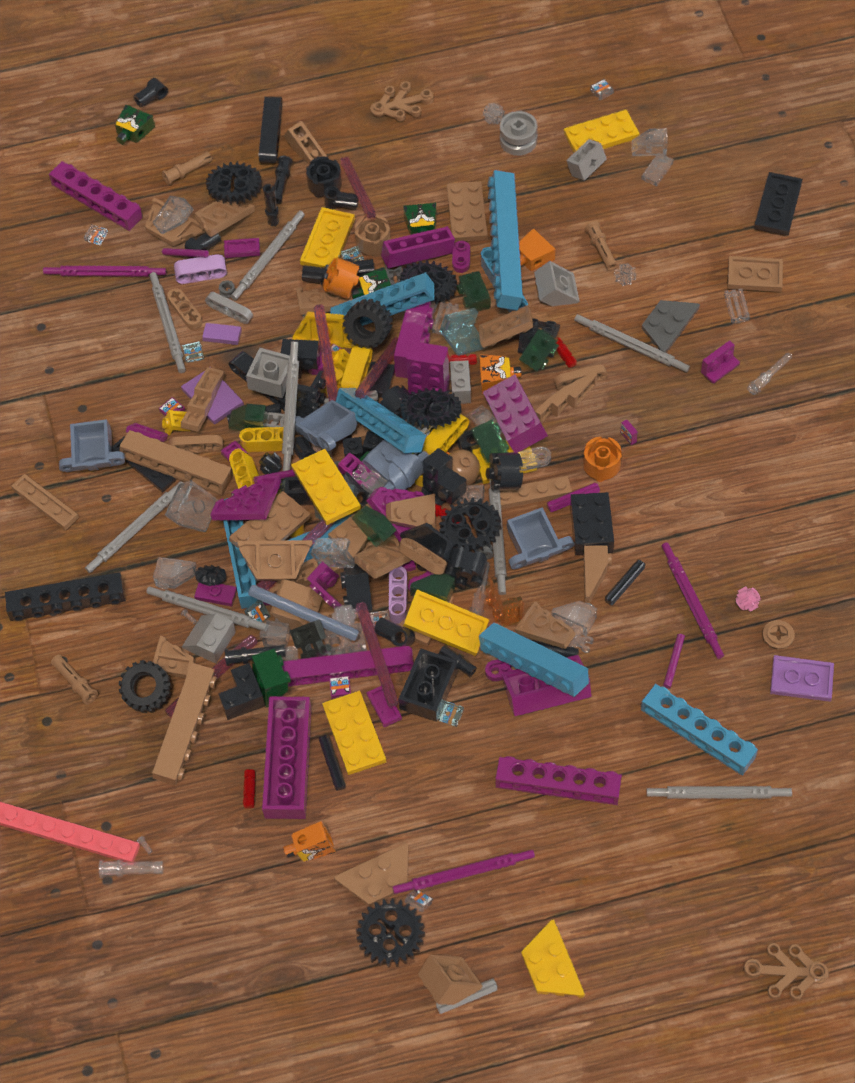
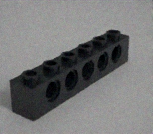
(56, 592)

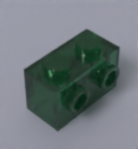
(474, 291)
(539, 349)
(489, 440)

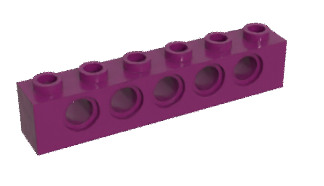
(95, 195)
(548, 786)

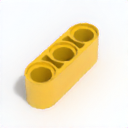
(356, 367)
(445, 436)
(257, 439)
(243, 468)

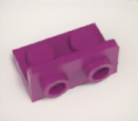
(719, 362)

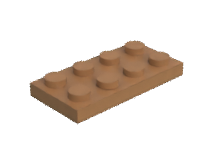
(467, 211)
(282, 521)

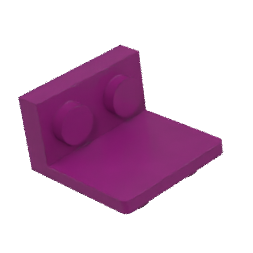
(322, 579)

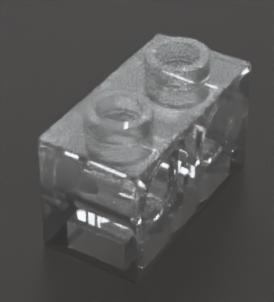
(346, 645)

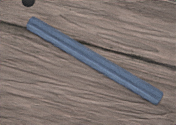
(303, 612)

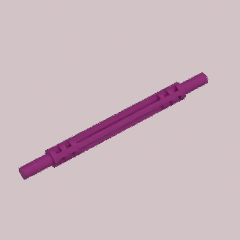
(123, 271)
(692, 600)
(463, 871)

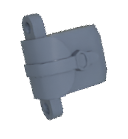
(327, 425)
(91, 447)
(395, 466)
(534, 539)

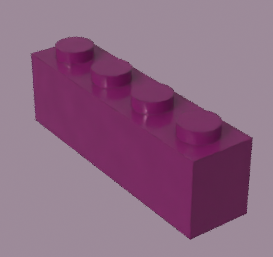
(417, 247)

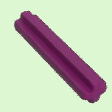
(564, 500)

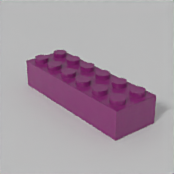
(287, 758)

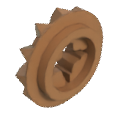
(786, 632)

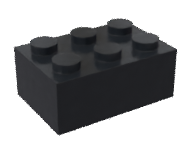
(591, 521)
(428, 684)

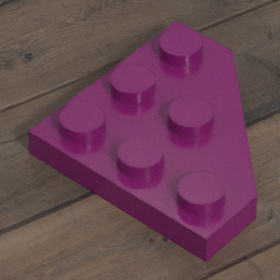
(382, 496)
(249, 502)

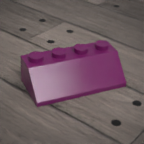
(531, 694)

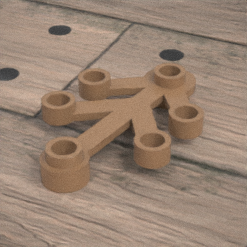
(383, 108)
(789, 971)

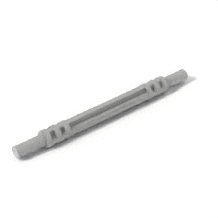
(252, 274)
(167, 322)
(632, 343)
(290, 406)
(132, 529)
(498, 546)
(206, 608)
(719, 792)

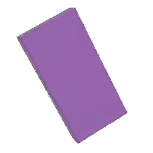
(221, 333)

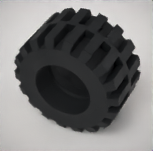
(358, 333)
(131, 678)

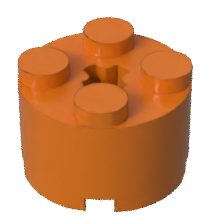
(341, 277)
(602, 458)

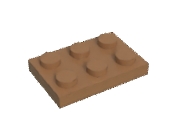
(755, 273)
(505, 326)

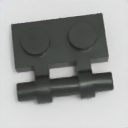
(307, 634)

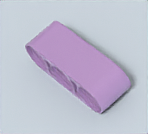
(200, 269)
(398, 586)

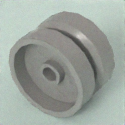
(518, 133)

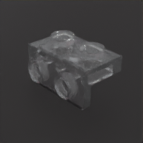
(333, 552)

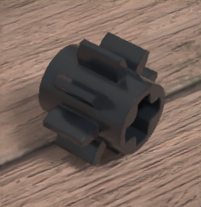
(270, 463)

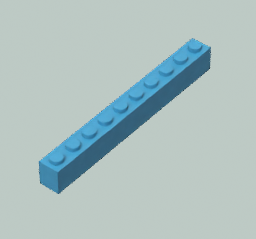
(505, 240)

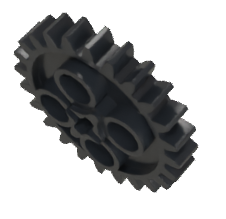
(245, 184)
(444, 282)
(431, 408)
(486, 518)
(375, 943)

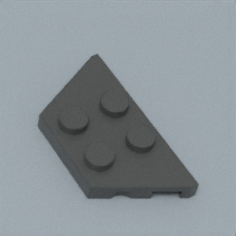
(668, 322)

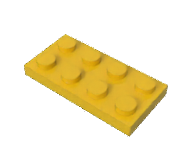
(607, 130)
(327, 237)
(326, 486)
(445, 622)
(354, 732)

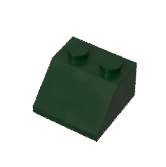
(270, 674)

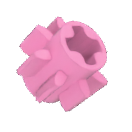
(748, 598)

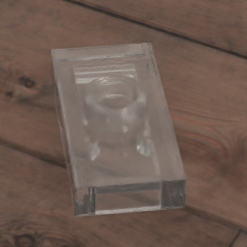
(657, 169)

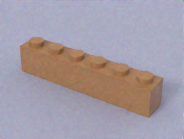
(176, 462)
(183, 724)

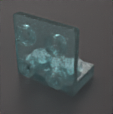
(461, 332)

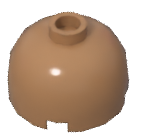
(466, 465)

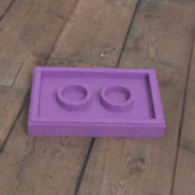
(224, 401)
(802, 678)

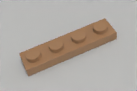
(535, 492)
(45, 502)

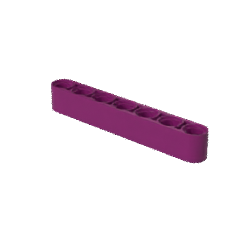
(348, 664)

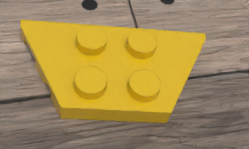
(308, 330)
(551, 965)

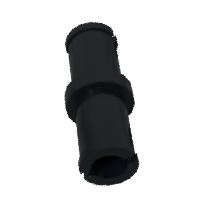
(464, 665)

